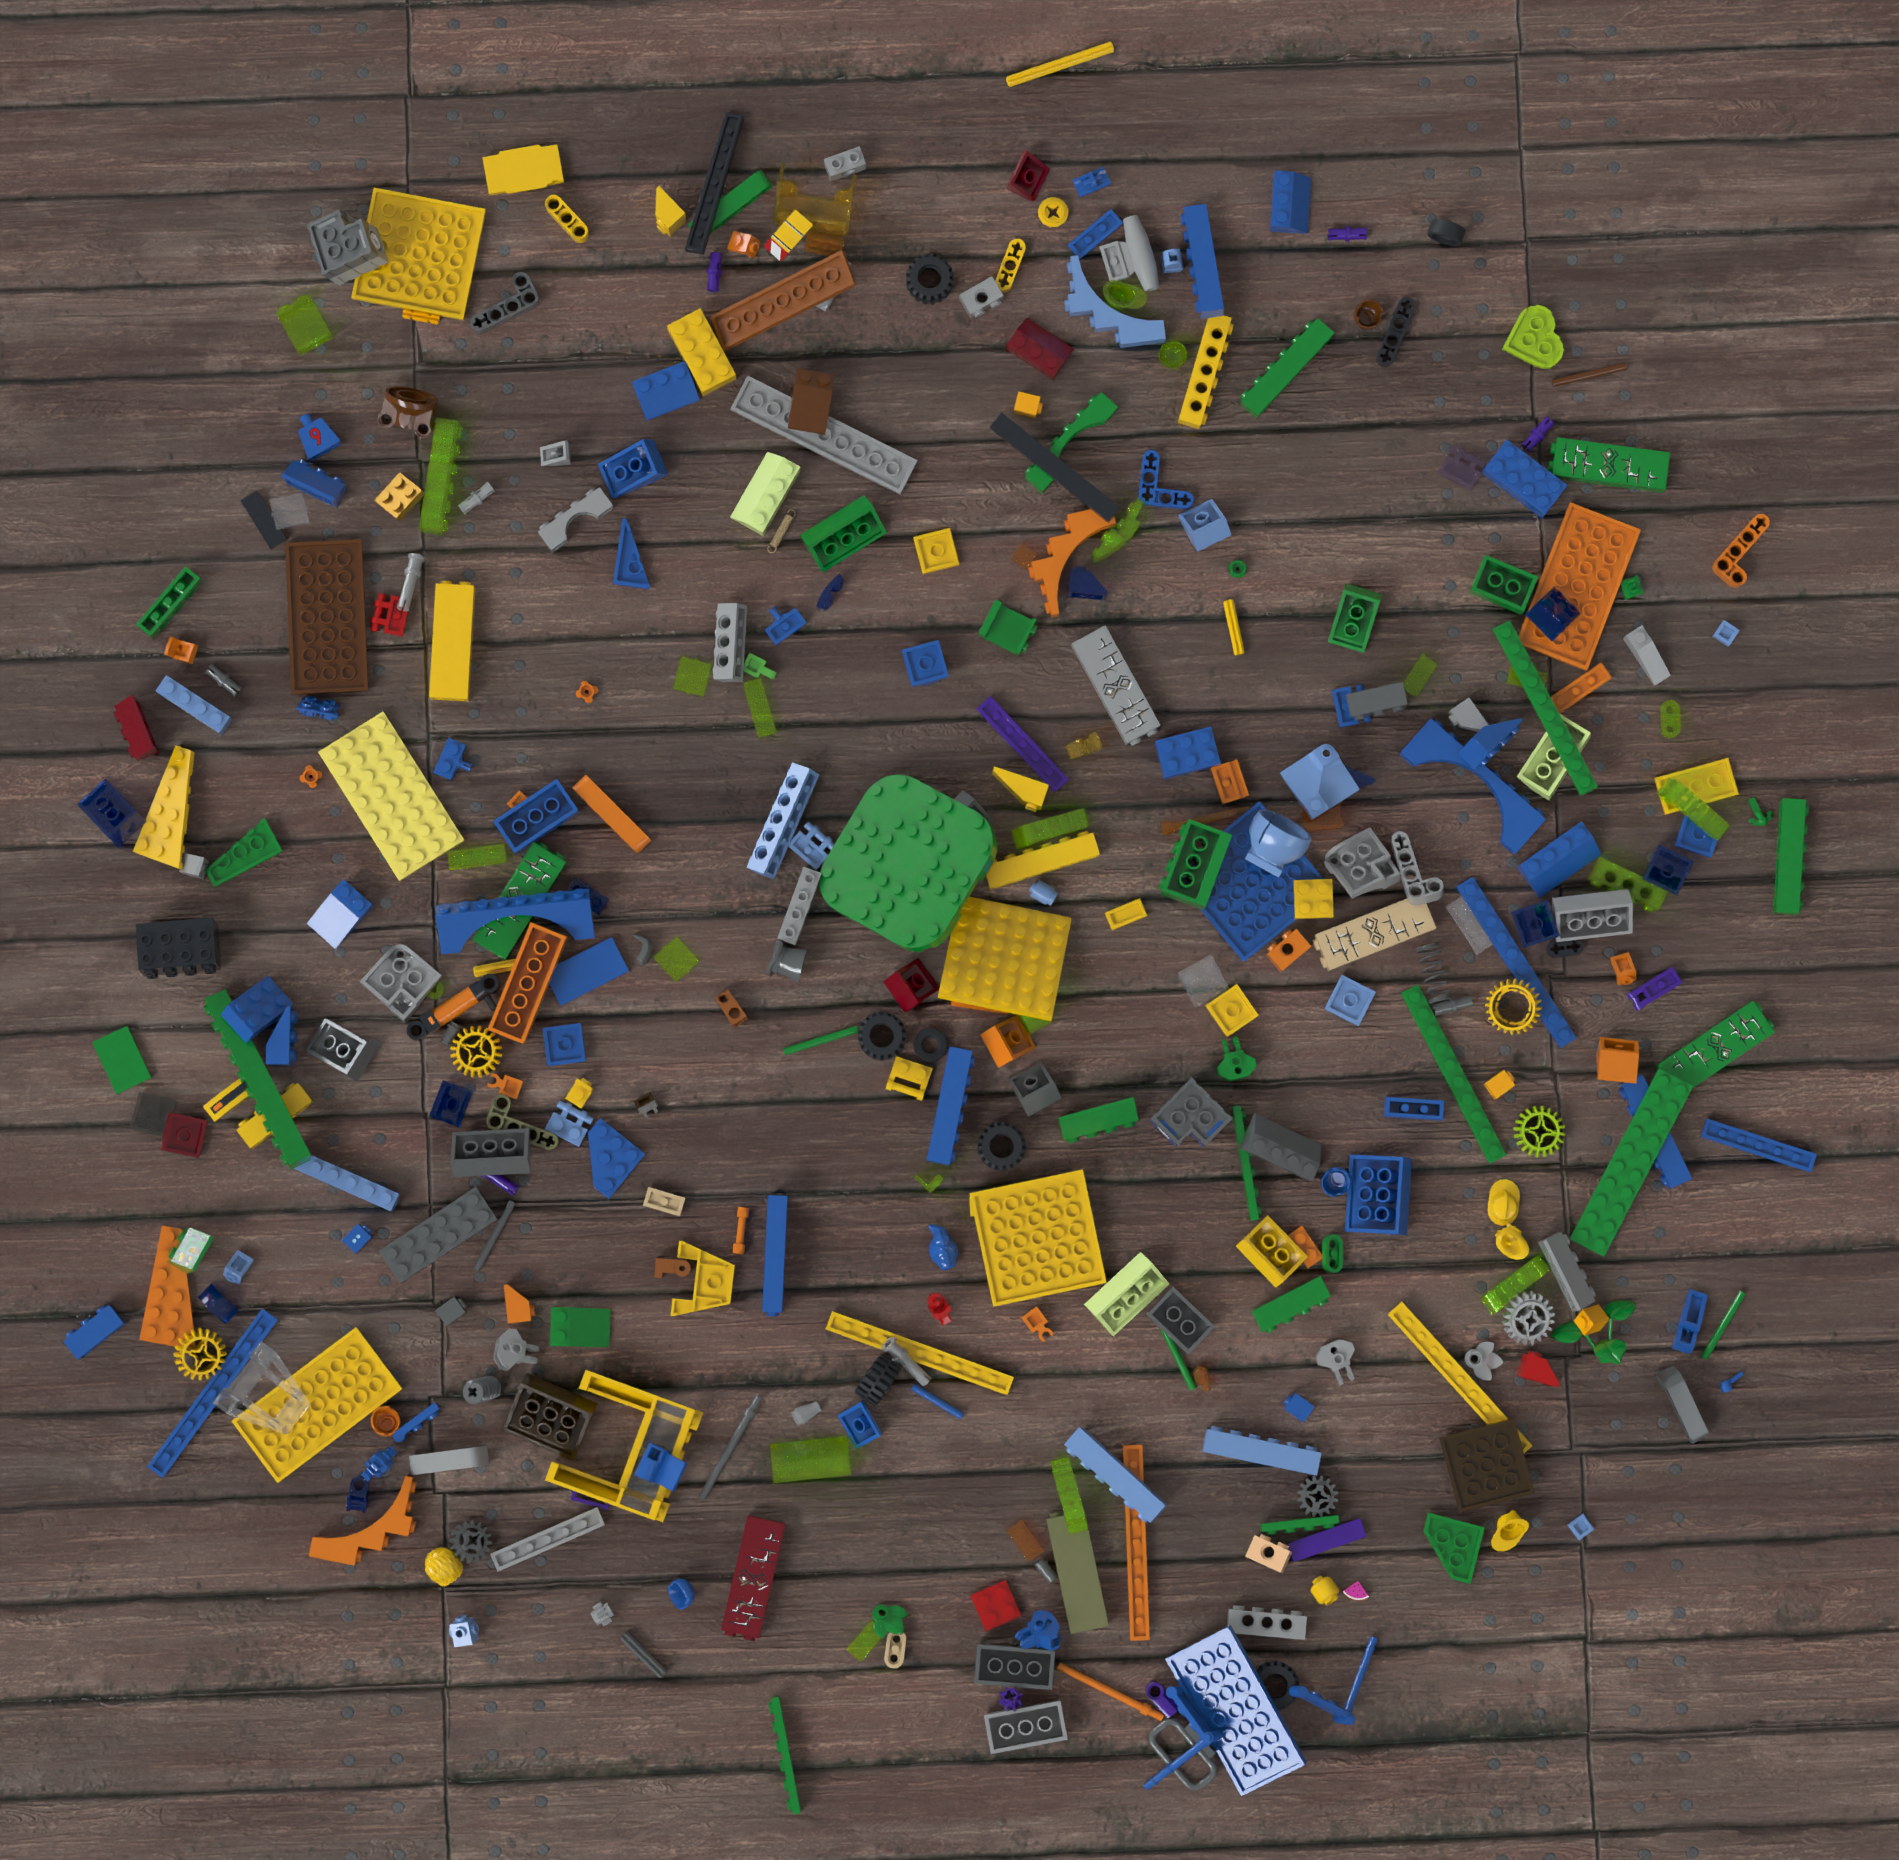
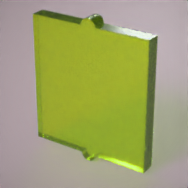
(692, 676)
(676, 959)

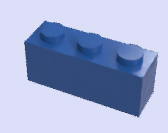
(1413, 1108)
(94, 1331)

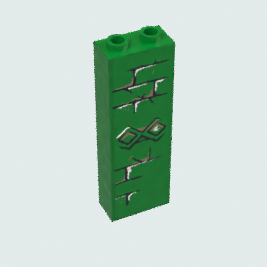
(1609, 465)
(534, 875)
(1719, 1045)

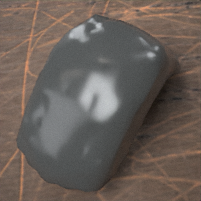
(646, 951)

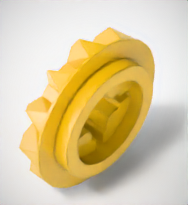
(1052, 203)

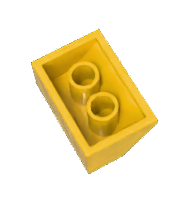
(1271, 1251)

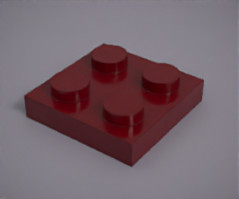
(183, 1135)

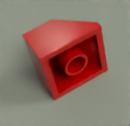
(1536, 1369)

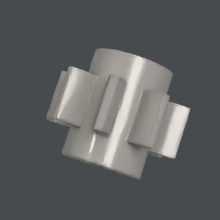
(602, 1613)

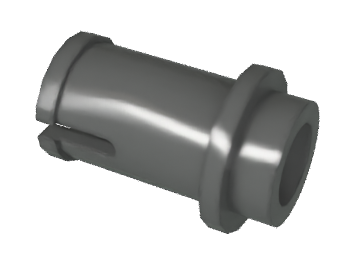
(450, 1033)
(1045, 1570)

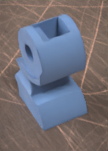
(1171, 261)

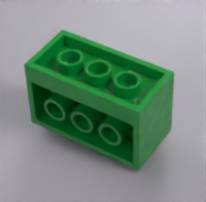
(1207, 859)

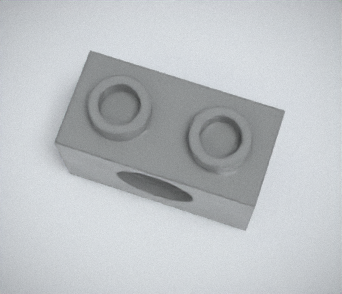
(845, 164)
(989, 289)

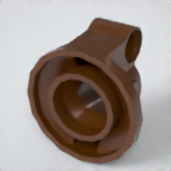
(409, 409)

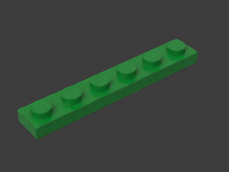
(1247, 1171)
(783, 1747)

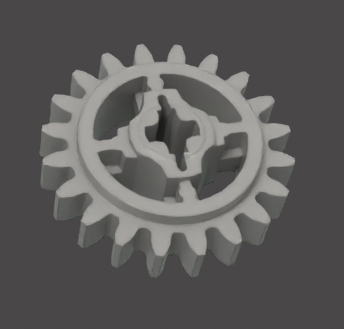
(1527, 1304)

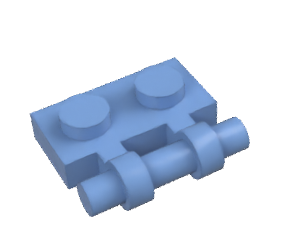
(807, 849)
(567, 1129)

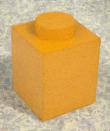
(1027, 405)
(1500, 1084)
(1591, 1319)

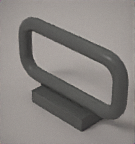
(1192, 1738)

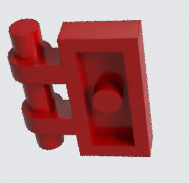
(395, 619)

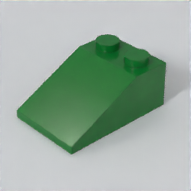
(1354, 618)
(580, 1327)

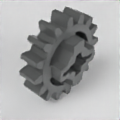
(1318, 1487)
(465, 1535)

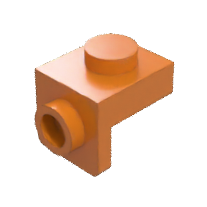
(744, 244)
(181, 650)

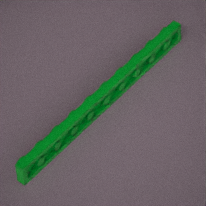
(1545, 708)
(1453, 1074)

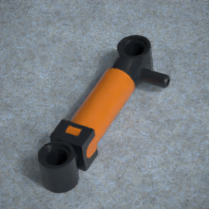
(456, 1005)

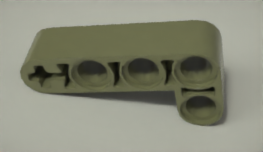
(507, 1121)

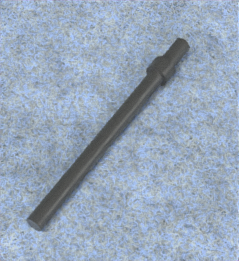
(749, 1414)

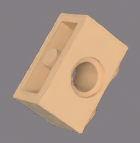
(1277, 1561)

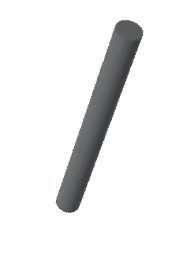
(494, 1235)

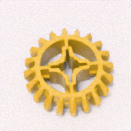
(480, 1043)
(197, 1362)

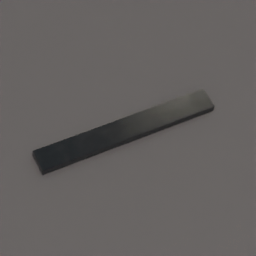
(714, 183)
(1054, 467)

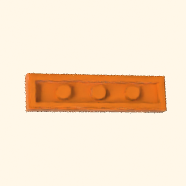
(1580, 687)

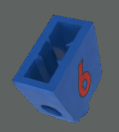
(317, 437)

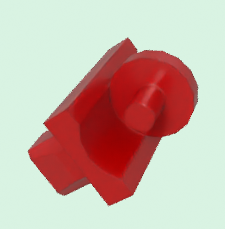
(939, 1308)

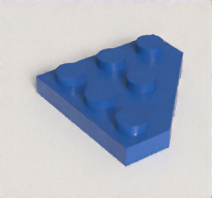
(611, 1158)

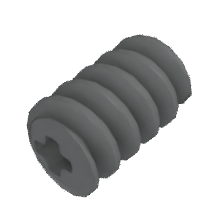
(481, 1389)

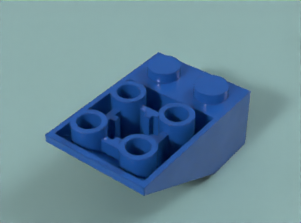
(1488, 742)
(281, 1043)

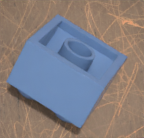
(1205, 525)

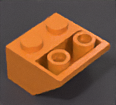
(1617, 1060)

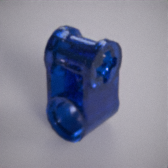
(358, 1496)

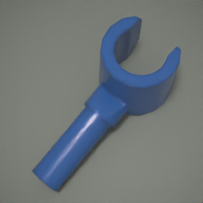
(1726, 1385)

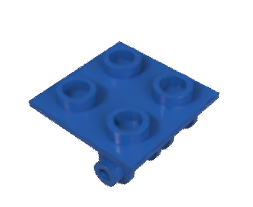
(311, 705)

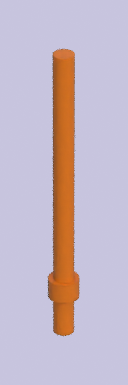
(1144, 1709)

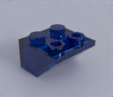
(1553, 613)

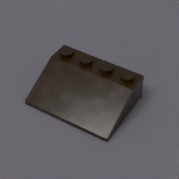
(549, 1416)

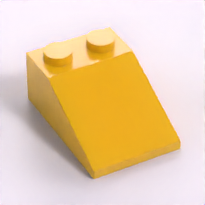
(1025, 790)

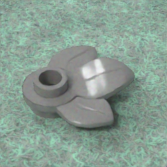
(1485, 1360)

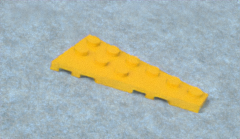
(168, 815)

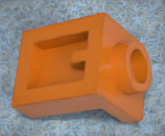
(1623, 968)

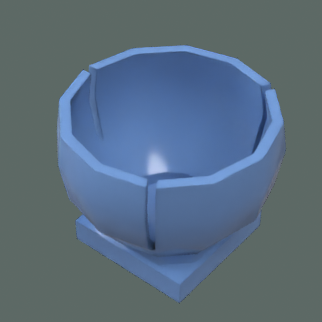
(1276, 841)

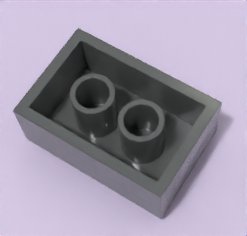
(1180, 1320)

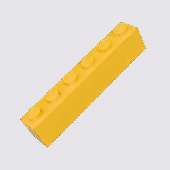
(1043, 860)

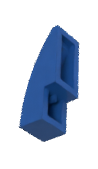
(1689, 1321)

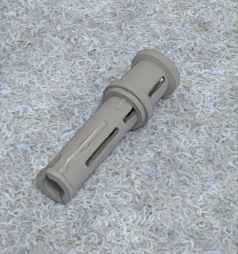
(412, 573)
(901, 1356)

